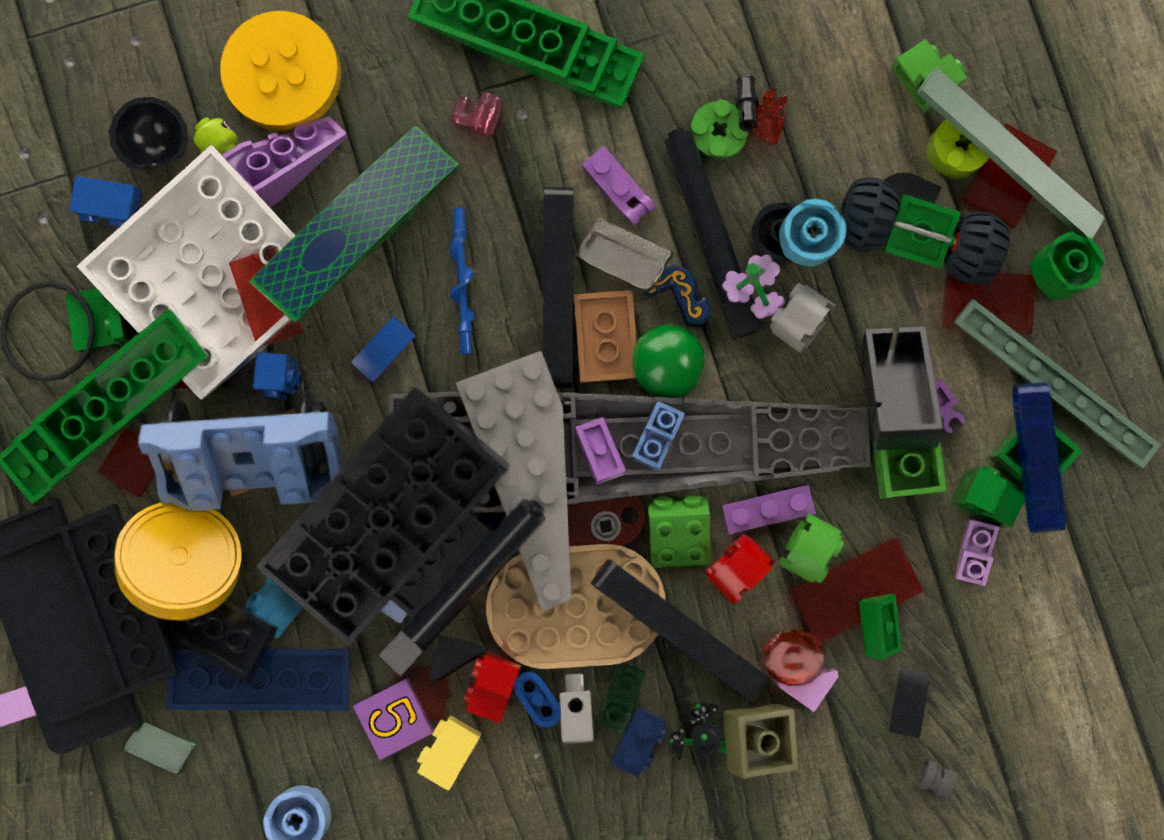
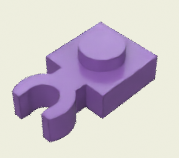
(946, 402)

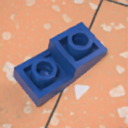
(383, 349)

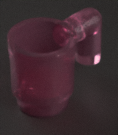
(484, 114)

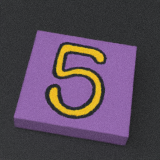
(393, 718)

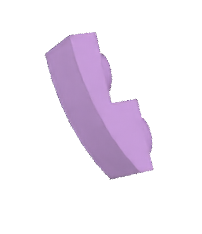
(976, 551)
(15, 707)

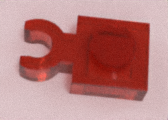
(769, 119)

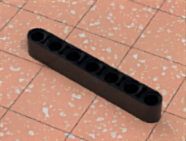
(558, 284)
(681, 631)

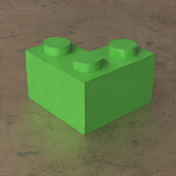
(916, 65)

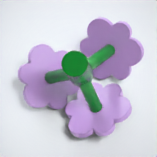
(759, 272)

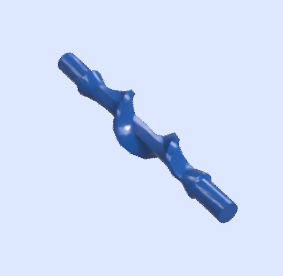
(459, 293)

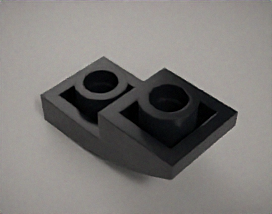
(909, 703)

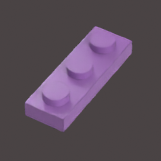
(768, 509)

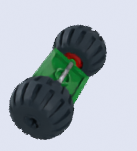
(924, 231)

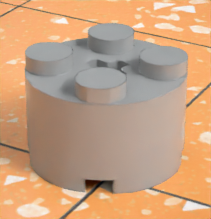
(802, 317)

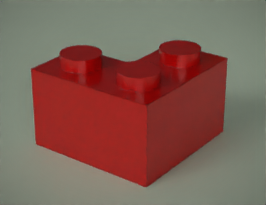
(492, 687)

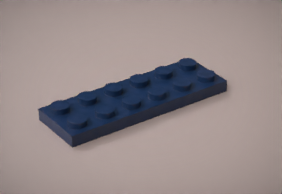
(282, 682)

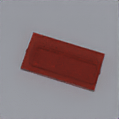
(258, 309)

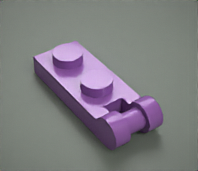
(617, 185)

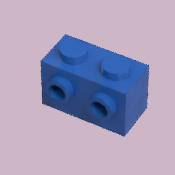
(104, 200)
(276, 376)

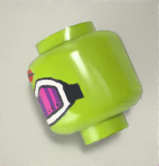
(214, 133)

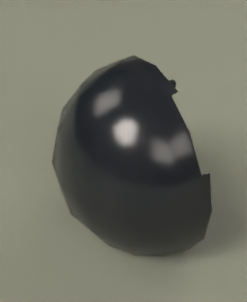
(148, 133)

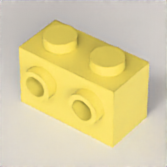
(449, 752)

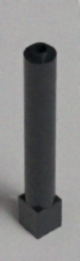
(709, 230)
(464, 585)

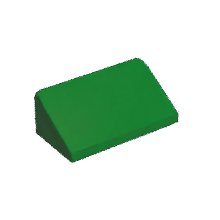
(880, 626)

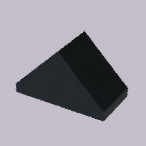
(451, 656)

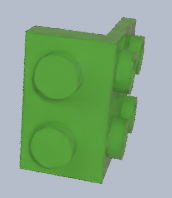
(679, 531)

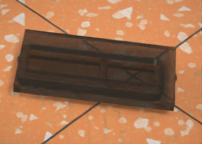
(623, 255)

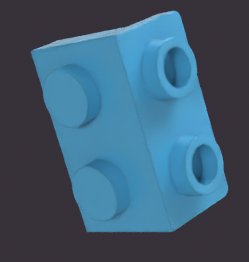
(274, 606)

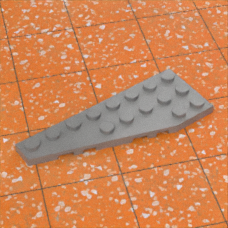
(522, 421)

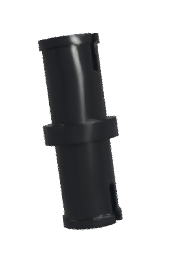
(747, 102)

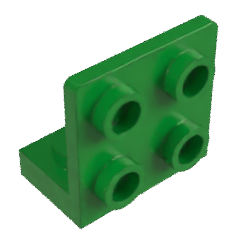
(109, 324)

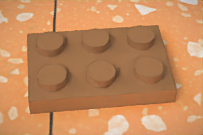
(605, 335)

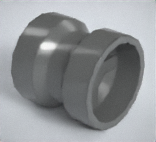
(605, 526)
(936, 779)

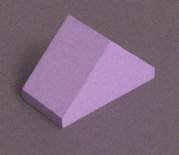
(813, 692)

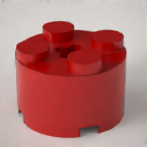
(740, 569)

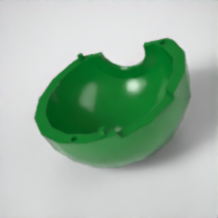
(668, 361)

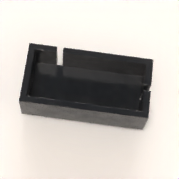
(901, 389)

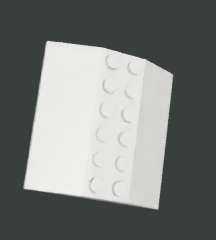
(179, 259)

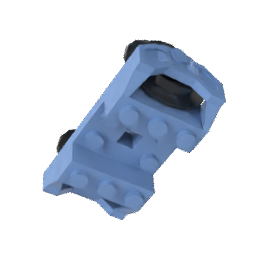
(242, 455)

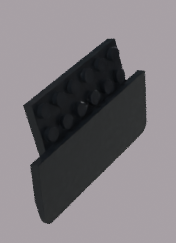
(74, 627)

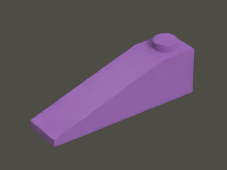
(283, 161)

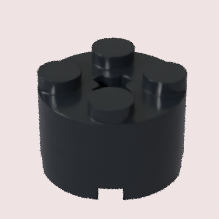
(763, 232)

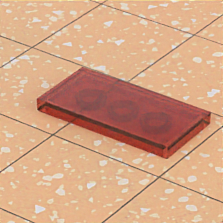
(834, 602)

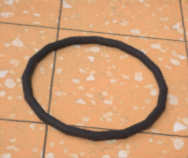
(10, 307)

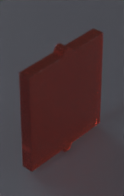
(128, 465)
(430, 696)

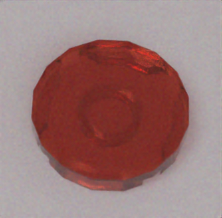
(794, 658)

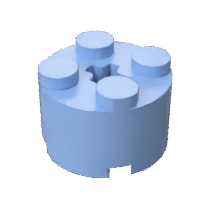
(306, 803)

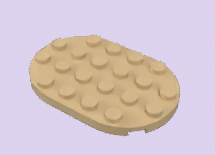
(577, 632)

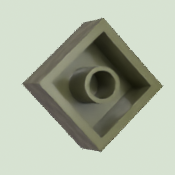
(760, 740)

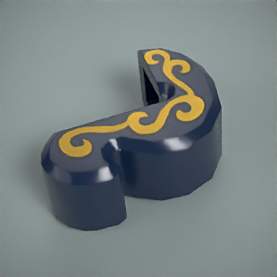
(684, 289)

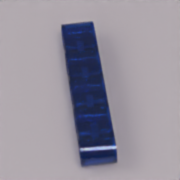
(1038, 457)

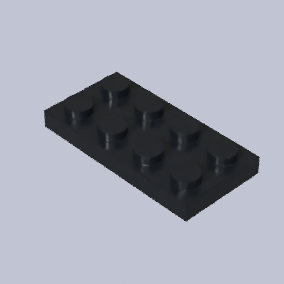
(227, 637)

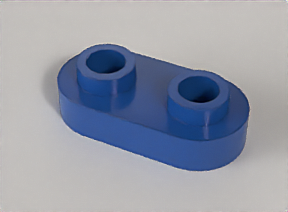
(536, 699)

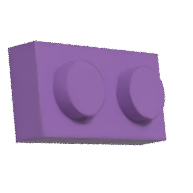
(600, 450)

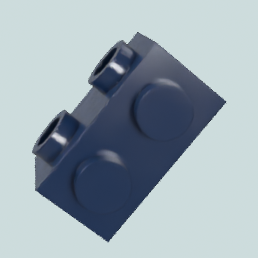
(638, 741)

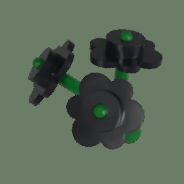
(706, 737)

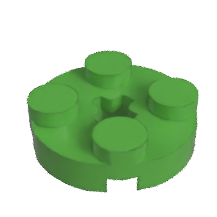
(703, 124)

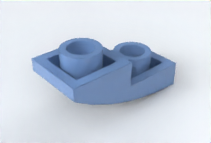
(657, 435)

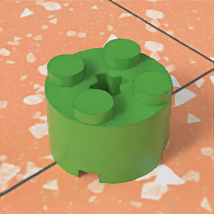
(811, 548)

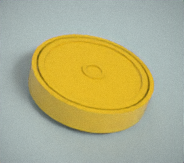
(280, 70)
(177, 561)

